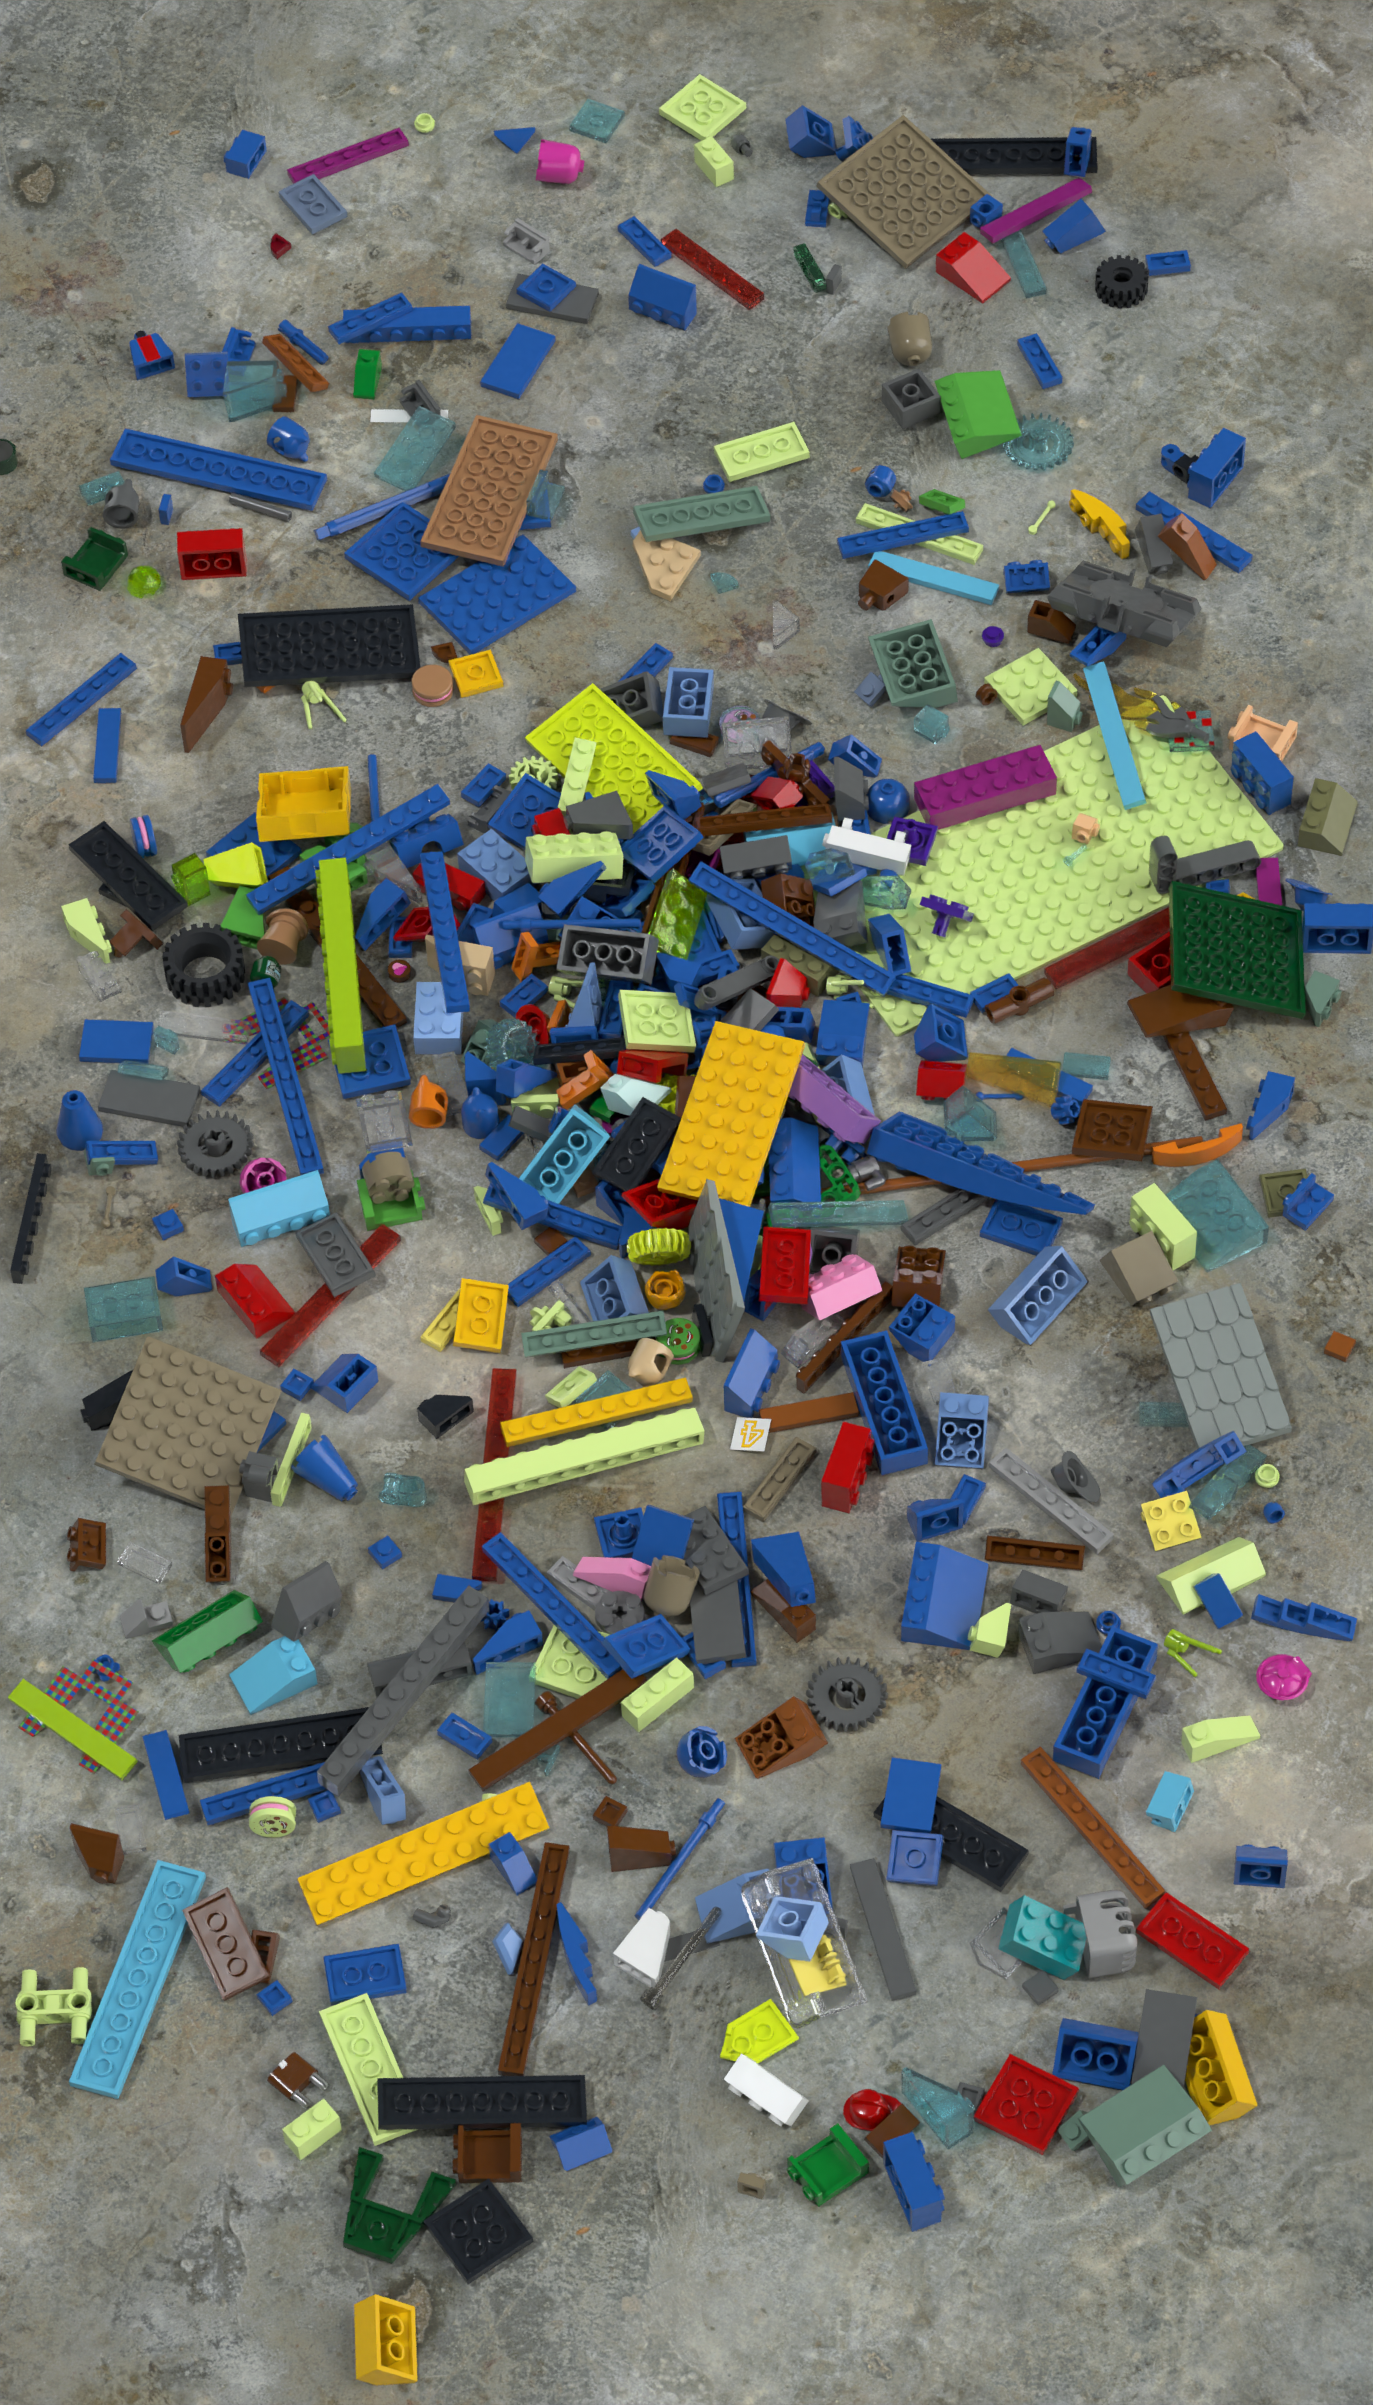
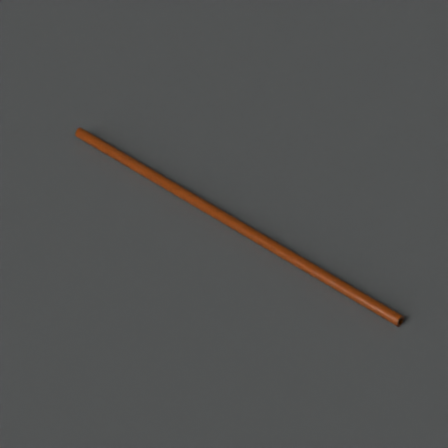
(1027, 1165)

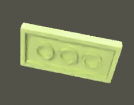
(761, 451)

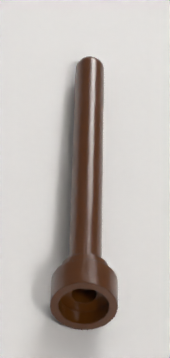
(547, 1703)

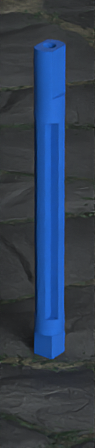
(381, 508)

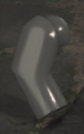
(433, 1919)

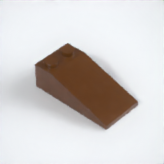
(206, 699)
(1177, 1012)

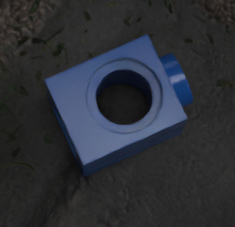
(985, 211)

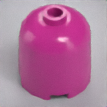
(558, 162)

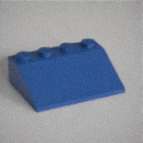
(943, 1597)

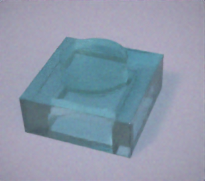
(166, 1039)

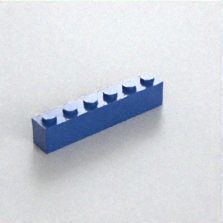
(420, 325)

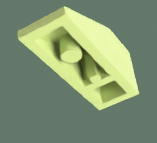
(1217, 1736)

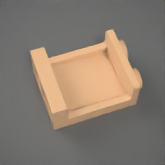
(1275, 735)

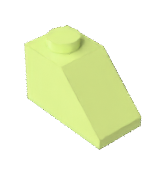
(990, 1632)

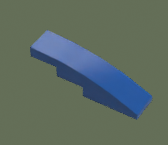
(1304, 1619)
(165, 1775)
(575, 1948)

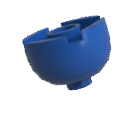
(887, 800)
(701, 1752)

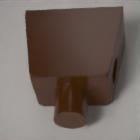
(881, 586)

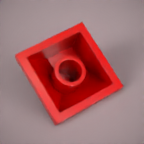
(417, 926)
(788, 986)

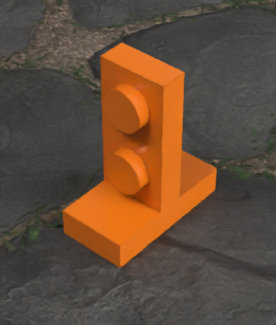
(531, 955)
(586, 1082)

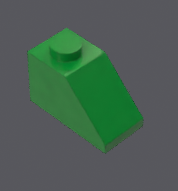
(367, 374)

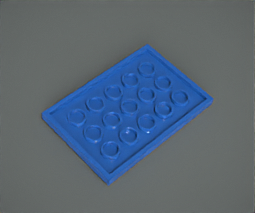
(495, 599)

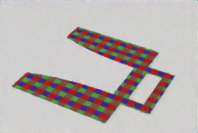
(303, 1056)

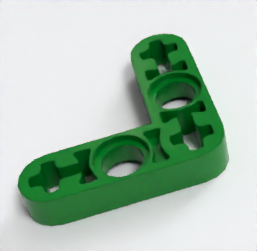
(837, 1191)

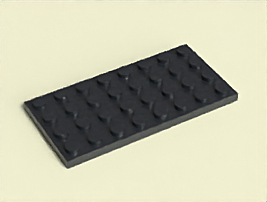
(328, 645)

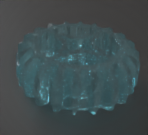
(503, 1047)

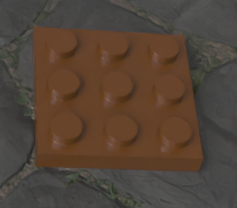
(1112, 1130)

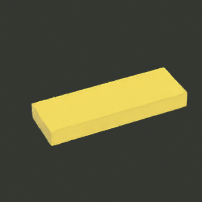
(443, 1326)

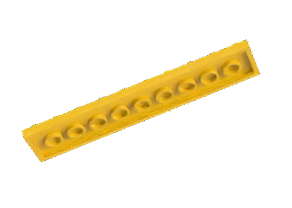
(421, 1853)

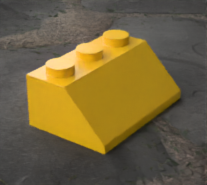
(385, 2341)

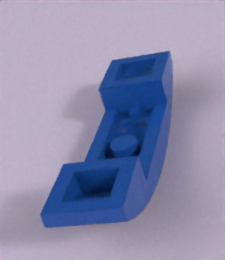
(1199, 1464)

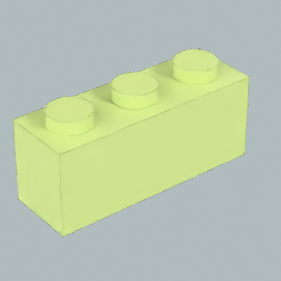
(657, 1695)

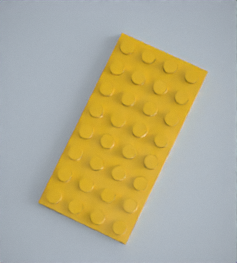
(731, 1113)

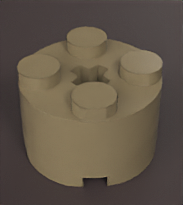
(388, 1177)

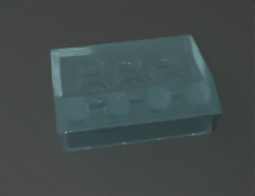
(1220, 1214)

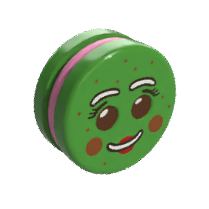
(681, 1339)

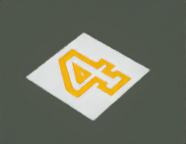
(750, 1434)

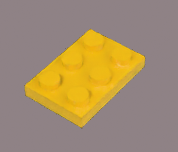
(480, 1315)

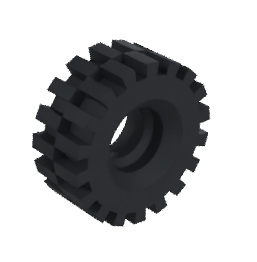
(1121, 292)

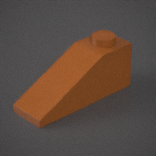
(1188, 544)

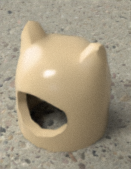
(645, 1365)

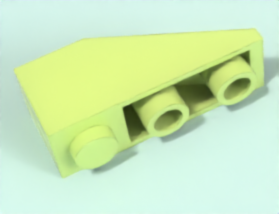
(83, 927)

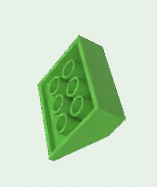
(977, 410)

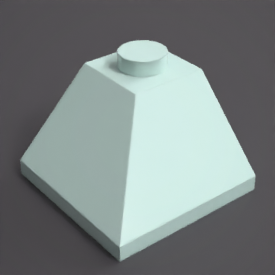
(625, 1092)

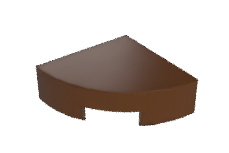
(444, 652)

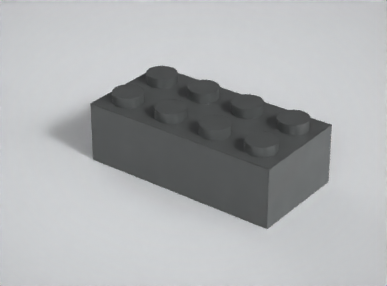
(615, 953)

